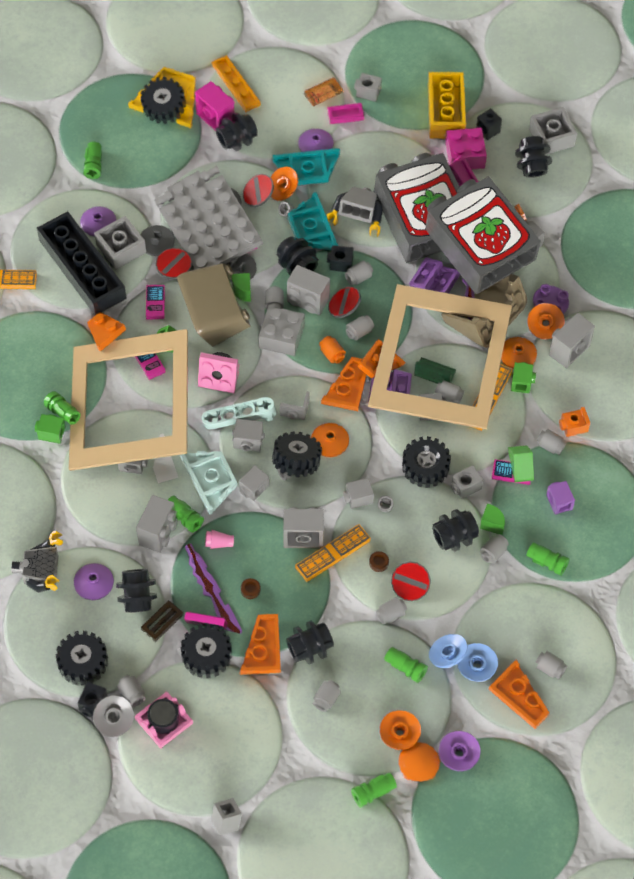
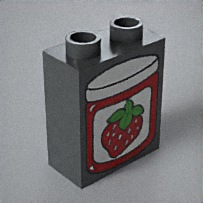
(405, 198)
(481, 234)

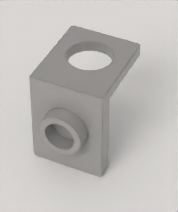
(293, 411)

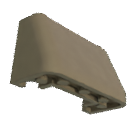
(506, 291)
(213, 303)

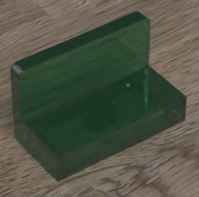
(433, 371)

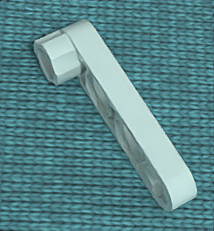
(265, 406)

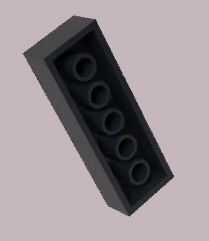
(81, 263)

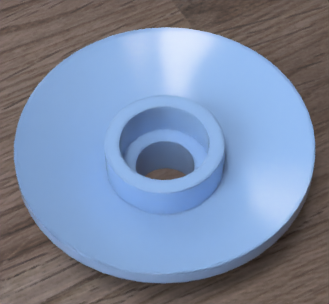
(448, 651)
(479, 654)

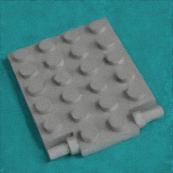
(208, 219)

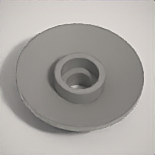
(122, 717)

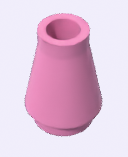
(218, 540)

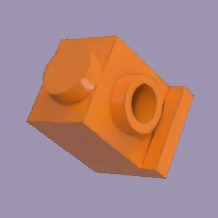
(575, 422)

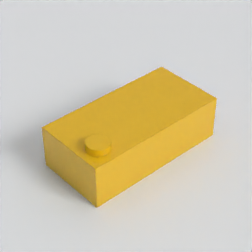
(446, 103)

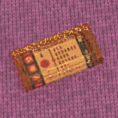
(323, 91)

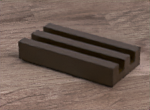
(151, 632)

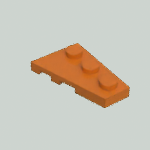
(348, 387)
(264, 647)
(517, 693)

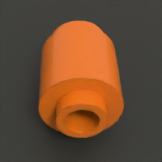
(332, 350)

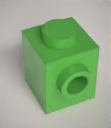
(522, 377)
(50, 428)

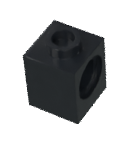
(490, 123)
(346, 256)
(90, 691)

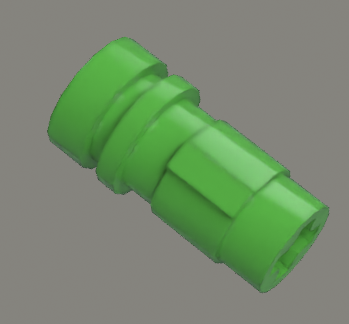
(93, 164)
(58, 405)
(189, 518)
(545, 557)
(412, 667)
(374, 789)

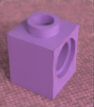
(560, 497)

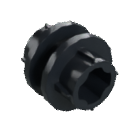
(239, 130)
(533, 161)
(296, 252)
(460, 528)
(136, 590)
(310, 642)

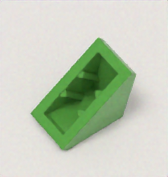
(521, 463)

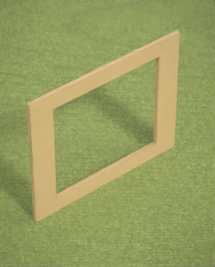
(432, 408)
(136, 450)

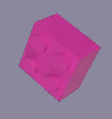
(213, 104)
(469, 144)

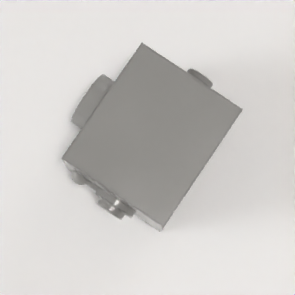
(248, 435)

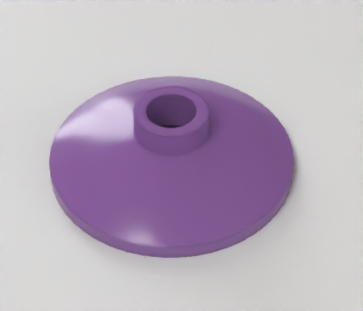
(315, 140)
(89, 222)
(93, 589)
(461, 742)

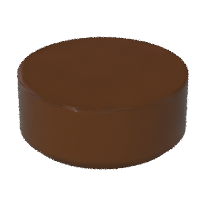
(379, 561)
(250, 588)

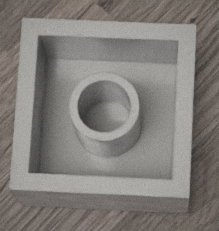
(555, 129)
(120, 242)
(308, 290)
(281, 330)
(571, 340)
(156, 524)
(303, 528)

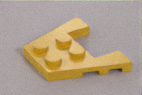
(188, 84)

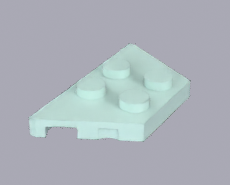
(210, 476)

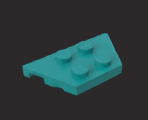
(310, 166)
(311, 223)

